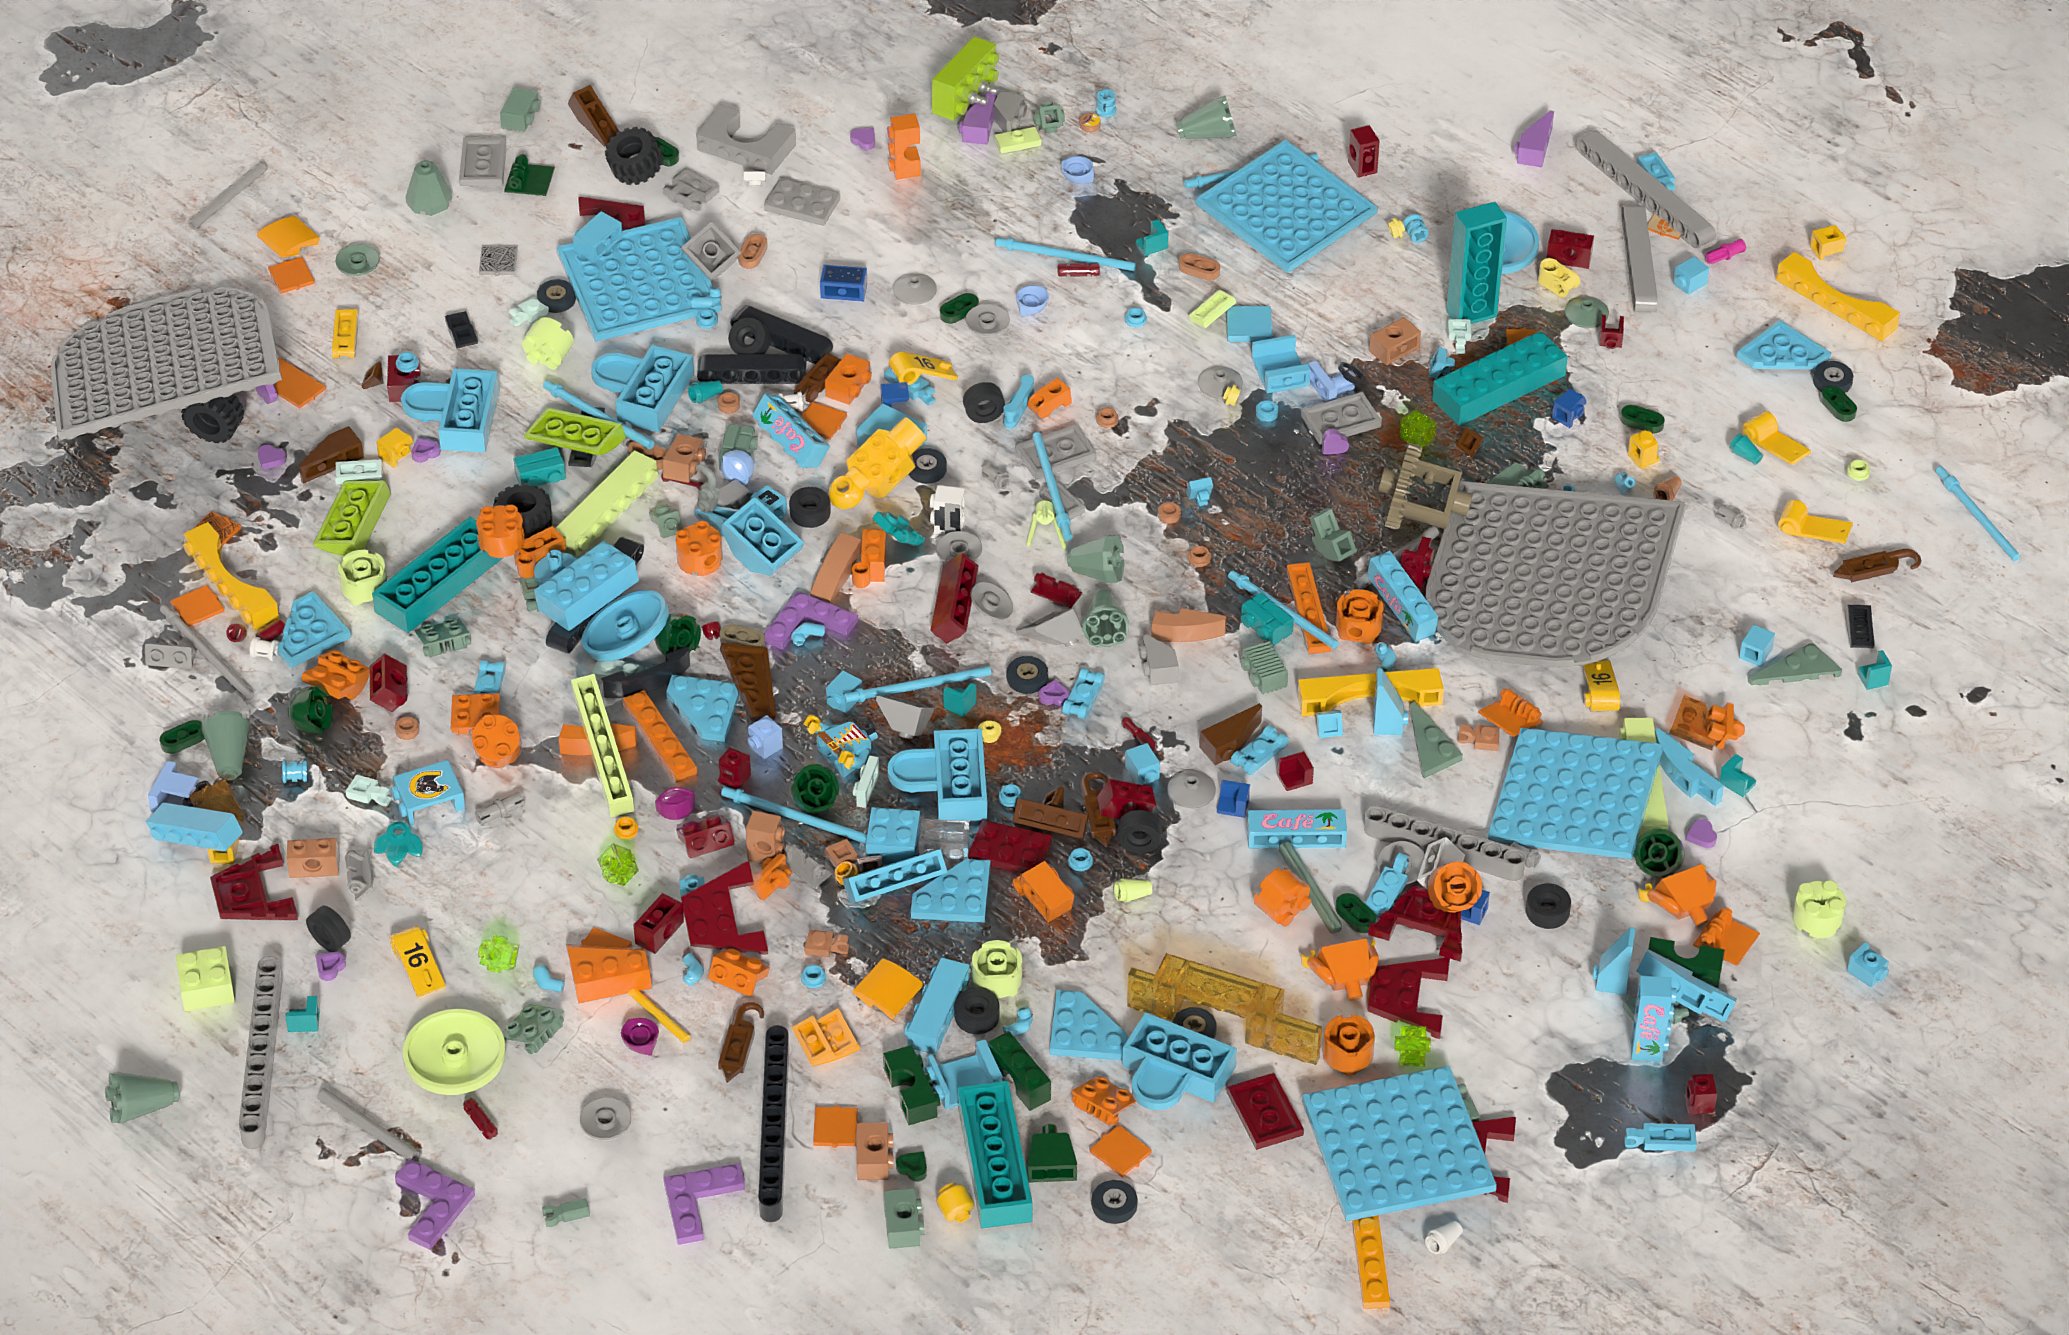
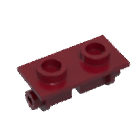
(1060, 592)

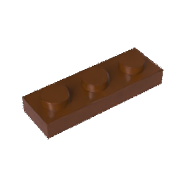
(1050, 818)

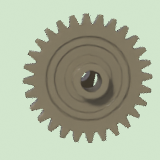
(1396, 485)

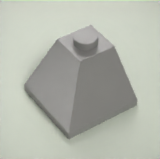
(711, 251)
(1055, 628)
(905, 715)

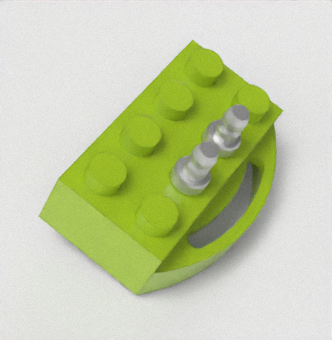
(965, 78)

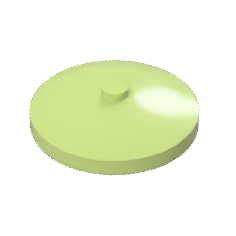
(454, 1051)

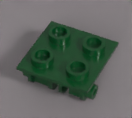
(528, 178)

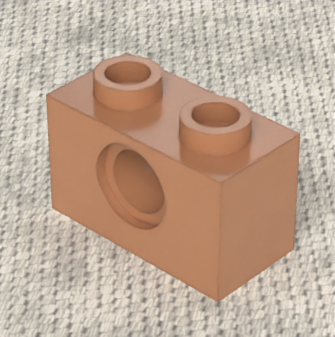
(1395, 341)
(683, 457)
(764, 837)
(313, 857)
(872, 1151)

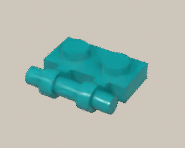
(898, 527)

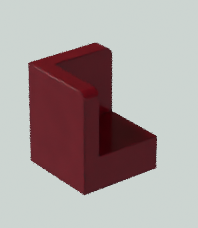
(1295, 771)

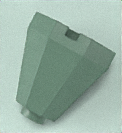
(428, 190)
(1099, 559)

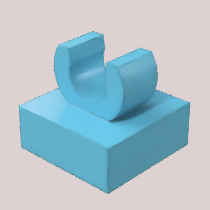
(1439, 362)
(1200, 490)
(1329, 724)

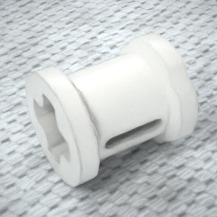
(794, 397)
(264, 648)

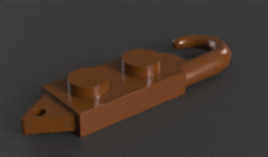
(1875, 564)
(1100, 826)
(738, 1042)

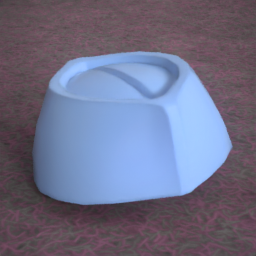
(1078, 169)
(1032, 299)
(737, 466)

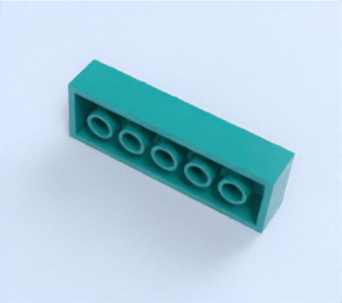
(1476, 263)
(1499, 378)
(433, 578)
(994, 1154)

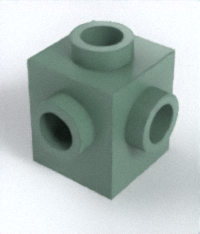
(1056, 114)

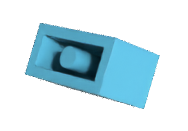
(597, 236)

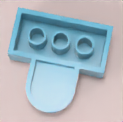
(646, 385)
(462, 408)
(576, 587)
(951, 768)
(1175, 1062)

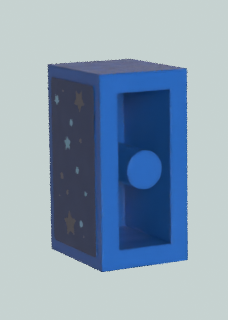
(843, 283)

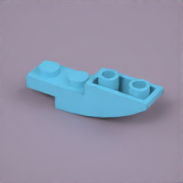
(1688, 777)
(1689, 990)

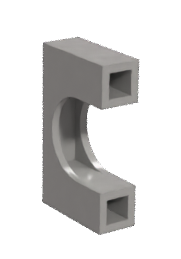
(763, 155)

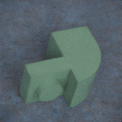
(1329, 539)

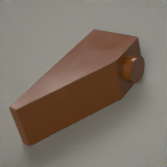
(592, 114)
(336, 447)
(1230, 735)

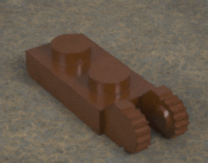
(816, 377)

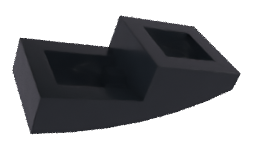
(461, 330)

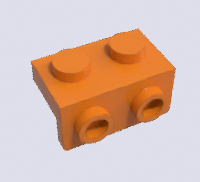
(737, 971)

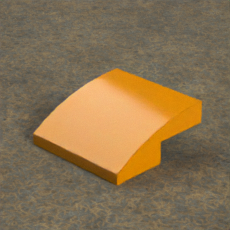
(288, 236)
(888, 988)
(825, 1038)

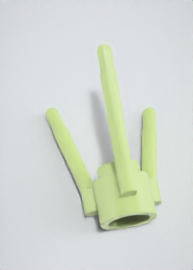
(1044, 515)

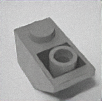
(1009, 110)
(1160, 661)

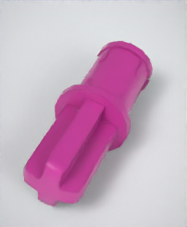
(1725, 251)

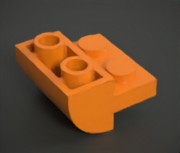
(338, 675)

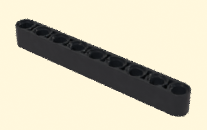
(774, 1124)

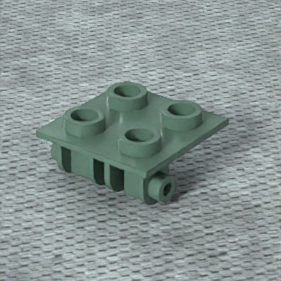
(1519, 476)
(449, 630)
(534, 1026)

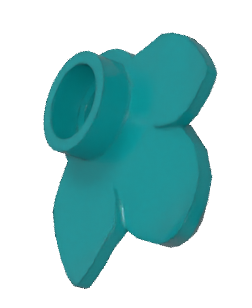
(399, 845)

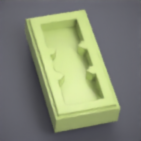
(1017, 140)
(1212, 309)

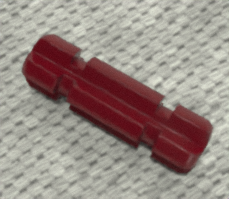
(1078, 270)
(480, 1118)

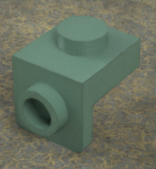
(667, 520)

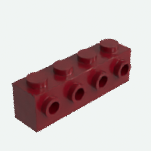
(954, 598)

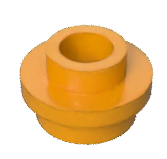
(626, 828)
(844, 871)

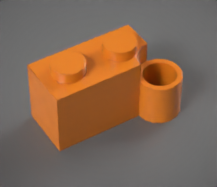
(536, 548)
(872, 559)
(1045, 891)

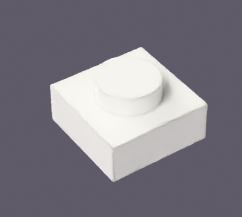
(754, 178)

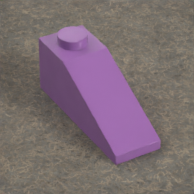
(978, 122)
(1534, 142)

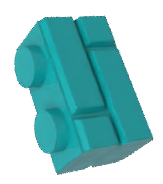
(540, 468)
(1266, 619)

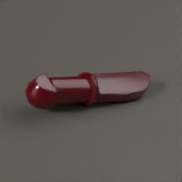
(1138, 733)

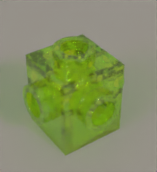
(1417, 429)
(617, 864)
(498, 954)
(1412, 1046)

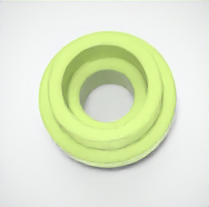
(1858, 470)

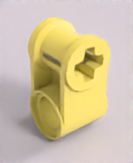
(1556, 277)

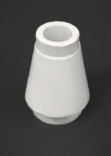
(1442, 1238)

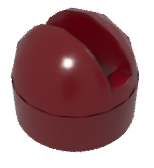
(711, 629)
(233, 631)

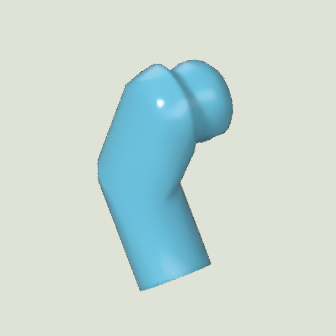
(709, 301)
(1624, 483)
(806, 629)
(1386, 656)
(694, 970)
(545, 980)
(1022, 1023)

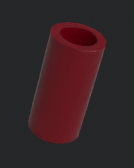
(271, 631)

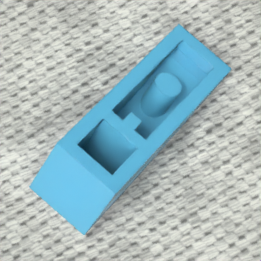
(1388, 708)
(1615, 965)

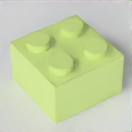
(205, 978)

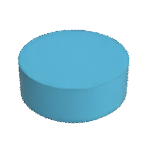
(1267, 411)

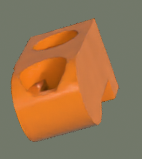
(1050, 398)

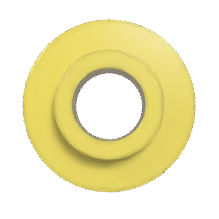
(1396, 228)
(1231, 395)
(990, 731)

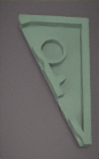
(1800, 665)
(1433, 746)

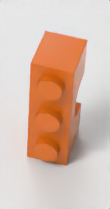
(904, 160)

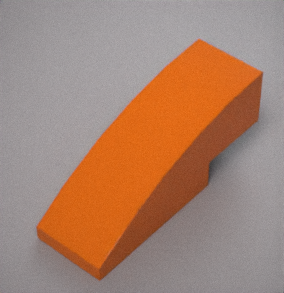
(574, 742)

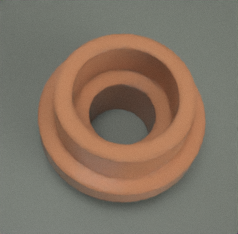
(1107, 418)
(1199, 556)

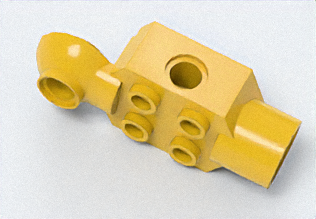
(878, 465)

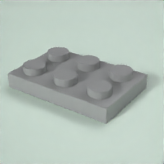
(482, 162)
(802, 201)
(1347, 415)
(1064, 449)

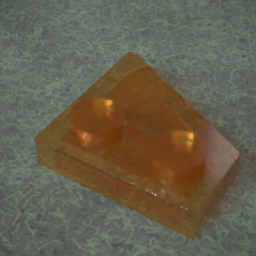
(1692, 723)

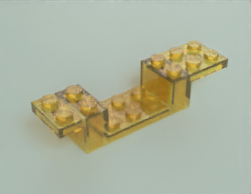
(1227, 992)

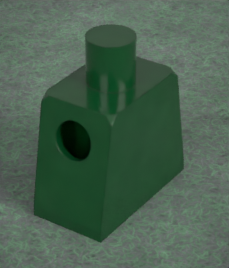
(1051, 1157)

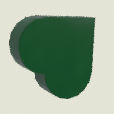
(912, 1165)

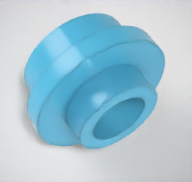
(1135, 317)
(706, 319)
(407, 362)
(1009, 795)
(1080, 859)
(813, 976)

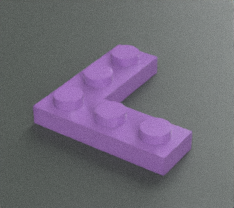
(803, 608)
(687, 1187)
(448, 1196)

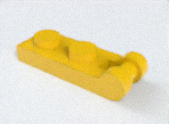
(345, 333)

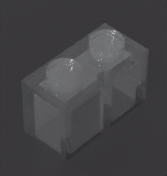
(947, 835)

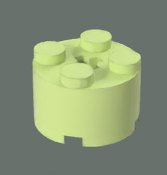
(547, 343)
(361, 575)
(1819, 908)
(997, 968)

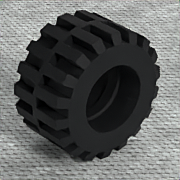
(627, 144)
(214, 419)
(531, 504)

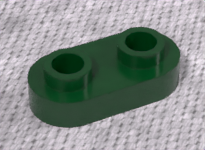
(669, 152)
(958, 308)
(1838, 403)
(1642, 419)
(181, 737)
(1358, 915)

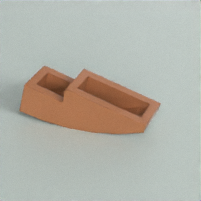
(836, 567)
(1187, 626)

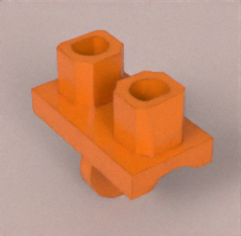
(1726, 725)
(773, 875)

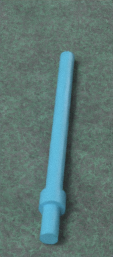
(1953, 485)
(1062, 518)

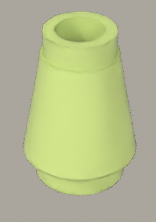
(1131, 889)

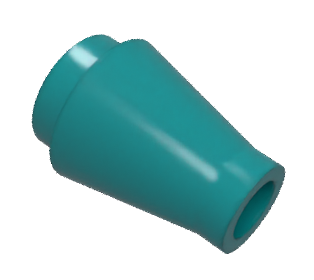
(702, 391)
(1744, 447)

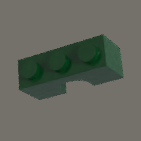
(1705, 965)
(905, 1068)
(1030, 1081)

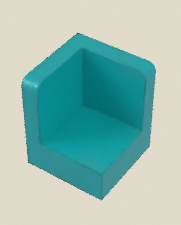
(1155, 241)
(1876, 674)
(959, 701)
(1734, 778)
(304, 1019)

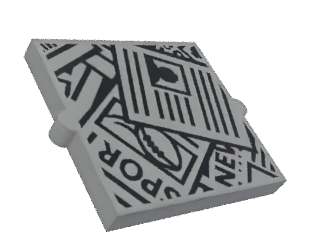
(498, 260)

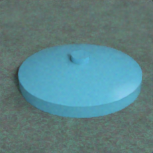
(1520, 243)
(625, 625)

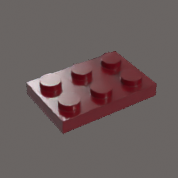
(1009, 846)
(1265, 1111)

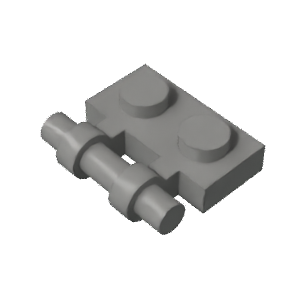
(693, 185)

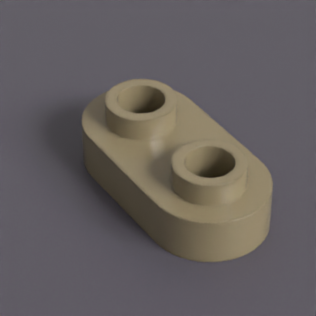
(742, 636)

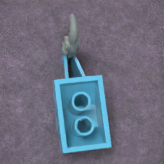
(752, 532)

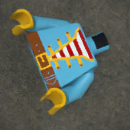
(842, 744)

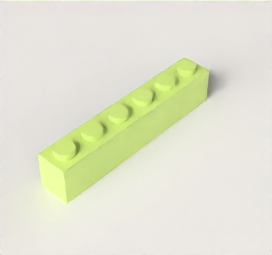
(607, 502)
(1643, 730)
(602, 745)

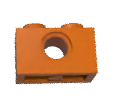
(848, 379)

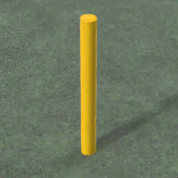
(659, 1015)

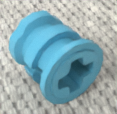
(1107, 103)
(1416, 228)
(294, 771)

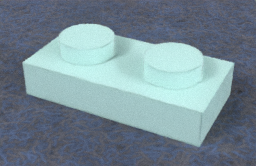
(359, 471)
(607, 668)
(868, 775)

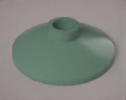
(357, 260)
(1586, 312)

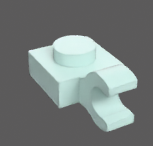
(528, 310)
(1460, 332)
(365, 789)

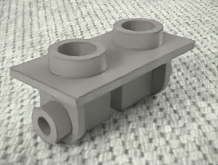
(169, 655)
(805, 866)
(359, 873)

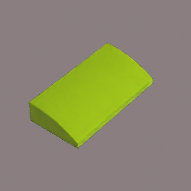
(576, 432)
(352, 516)

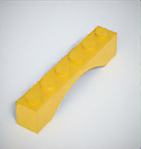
(1871, 317)
(253, 603)
(1325, 693)

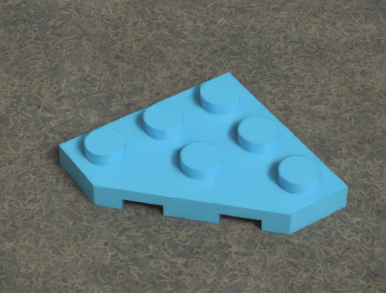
(1783, 349)
(310, 630)
(705, 704)
(955, 895)
(1084, 1029)

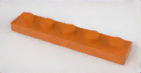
(1307, 604)
(660, 736)

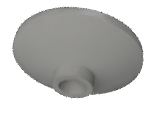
(914, 289)
(987, 319)
(1216, 380)
(957, 542)
(991, 601)
(1191, 789)
(1415, 858)
(607, 1111)

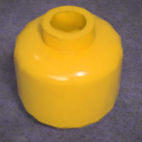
(955, 1202)

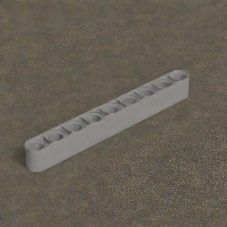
(1645, 189)
(260, 1053)

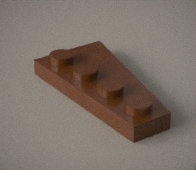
(752, 678)

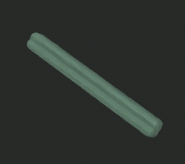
(1317, 898)

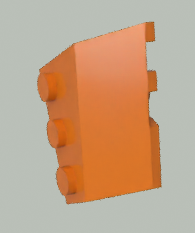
(607, 971)

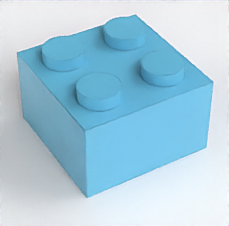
(893, 834)

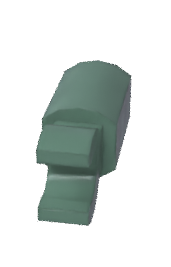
(565, 1212)

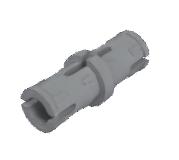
(499, 808)

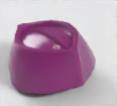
(675, 803)
(640, 1035)

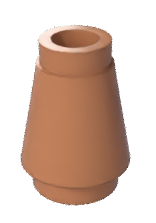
(1667, 489)

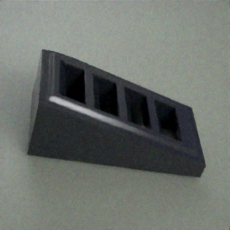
(1859, 611)

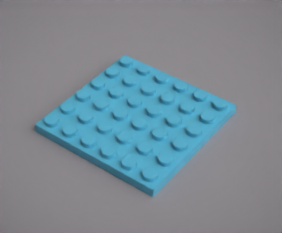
(1286, 206)
(637, 281)
(1576, 793)
(1398, 1143)

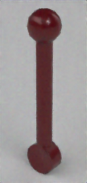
(694, 484)

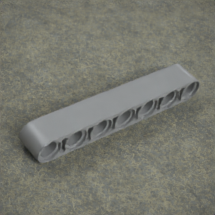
(1639, 258)
(1479, 852)

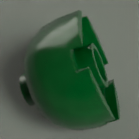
(678, 633)
(310, 710)
(814, 788)
(1659, 853)

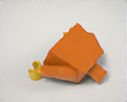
(1684, 894)
(1344, 965)

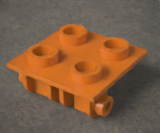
(469, 710)
(1512, 713)
(1728, 935)
(1102, 1099)

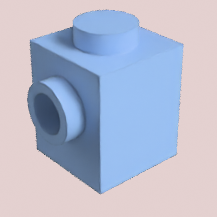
(765, 737)

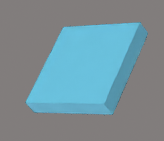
(1249, 323)

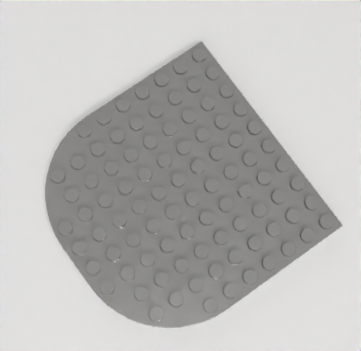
(162, 358)
(1551, 573)

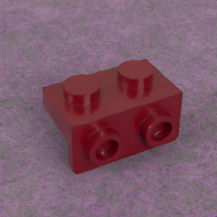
(1417, 563)
(706, 835)

